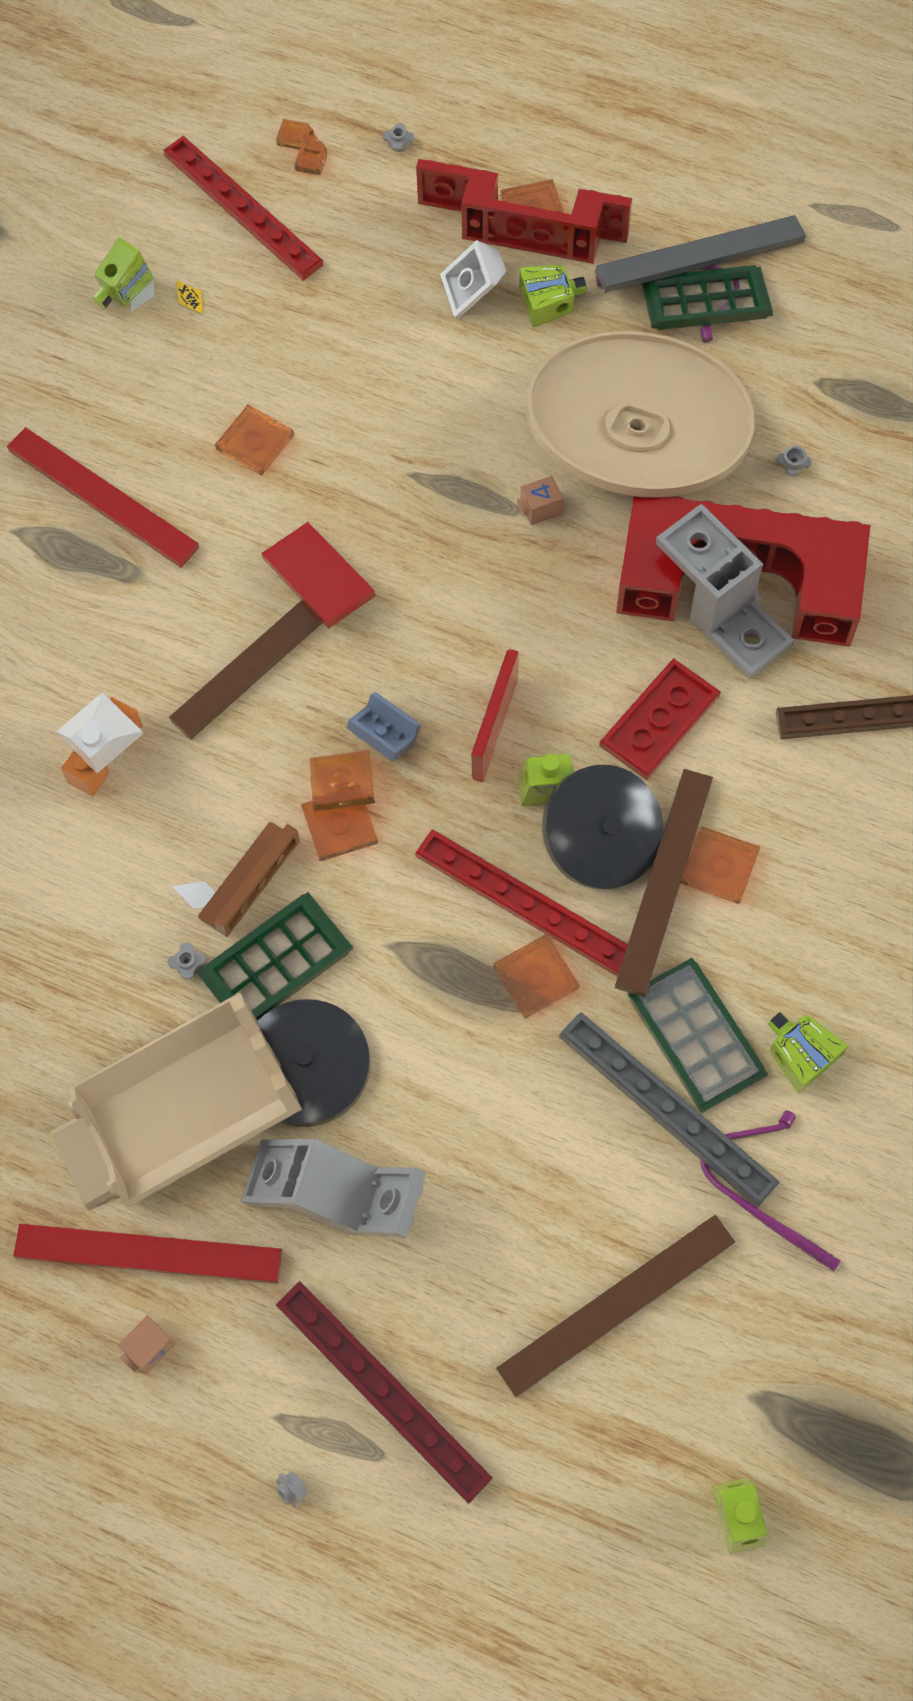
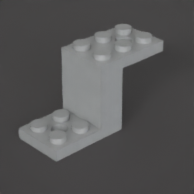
(725, 590)
(334, 1187)

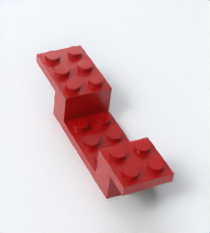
(522, 226)

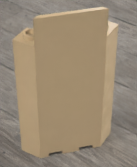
(173, 1106)

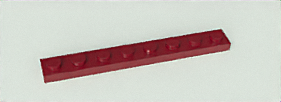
(384, 1392)

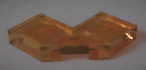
(301, 136)

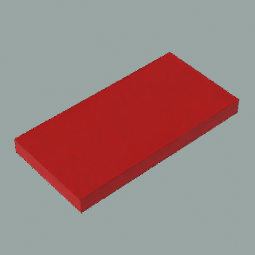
(318, 575)
(495, 715)
(659, 719)

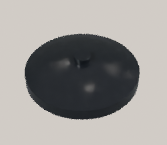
(602, 827)
(320, 1056)

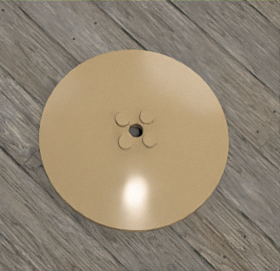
(607, 383)

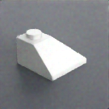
(472, 276)
(99, 732)

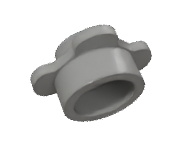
(398, 137)
(794, 453)
(187, 970)
(291, 1489)

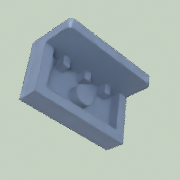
(384, 727)

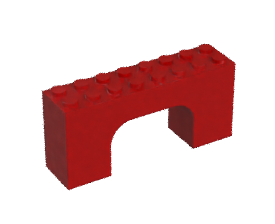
(815, 555)

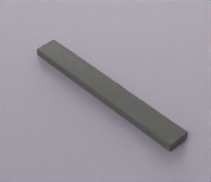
(700, 253)
(669, 1110)

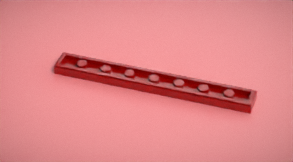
(243, 208)
(103, 497)
(523, 901)
(148, 1253)

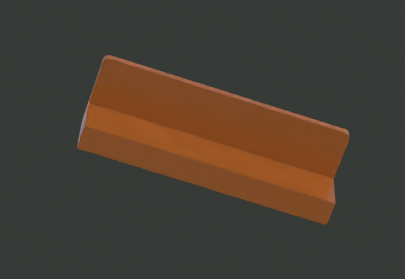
(249, 877)

